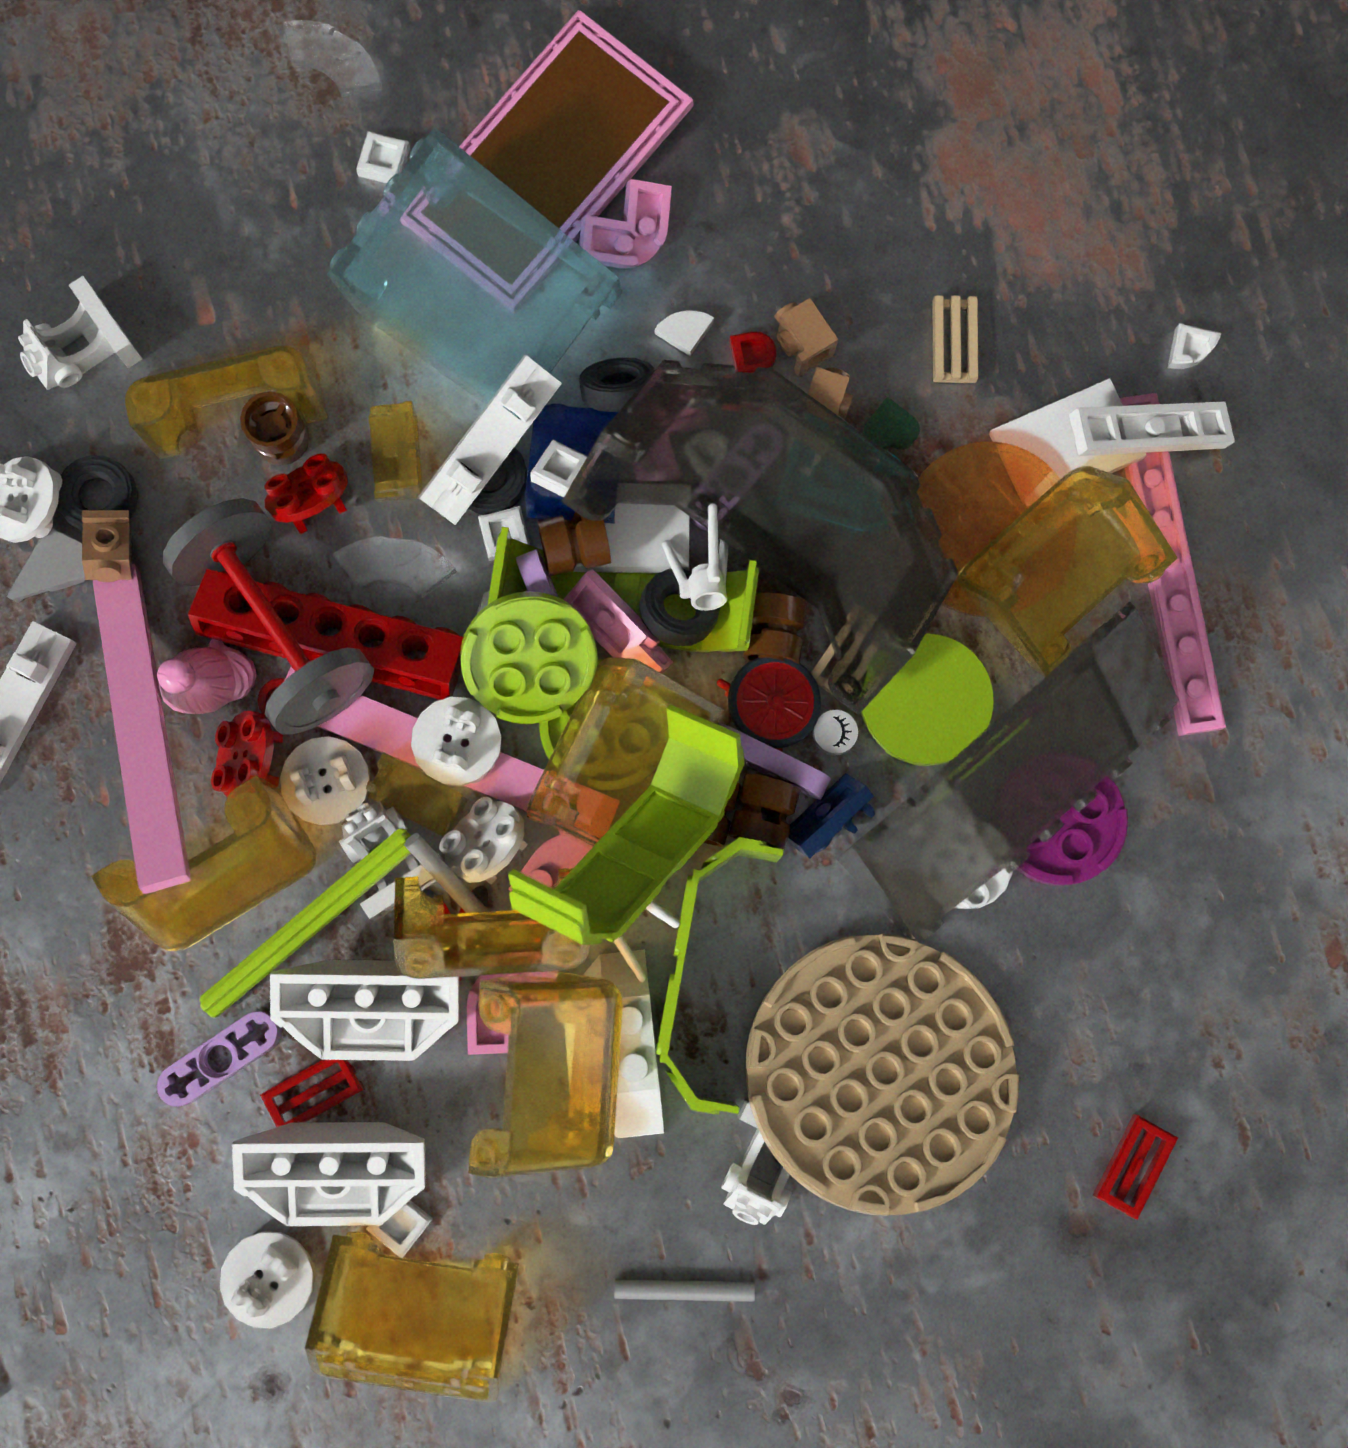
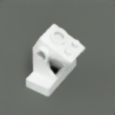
(44, 344)
(363, 832)
(748, 1196)

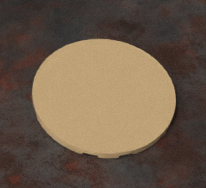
(882, 1075)

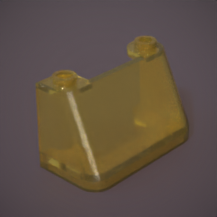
(164, 399)
(1064, 562)
(610, 749)
(226, 879)
(474, 943)
(557, 1073)
(412, 1321)

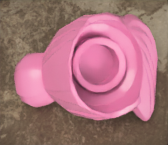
(205, 678)

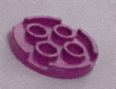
(1084, 844)

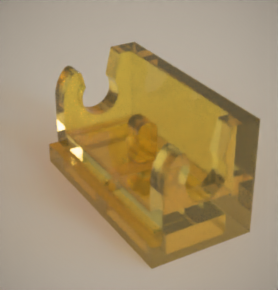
(395, 452)
(416, 795)

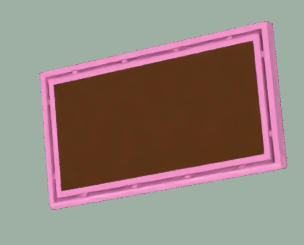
(577, 124)

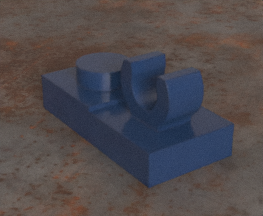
(826, 817)

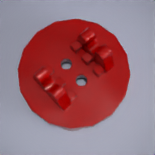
(306, 491)
(244, 751)

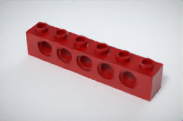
(433, 675)

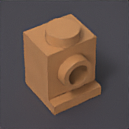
(805, 335)
(829, 389)
(106, 545)

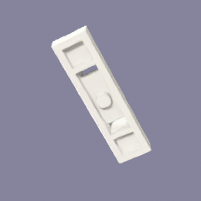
(1151, 428)
(490, 439)
(41, 659)

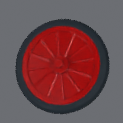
(774, 701)

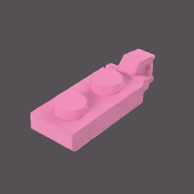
(615, 623)

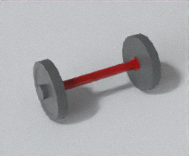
(226, 540)

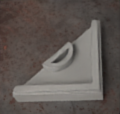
(50, 567)

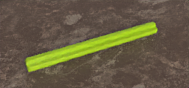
(306, 924)

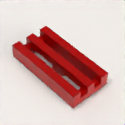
(348, 1072)
(1119, 1158)

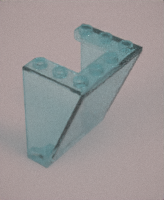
(469, 271)

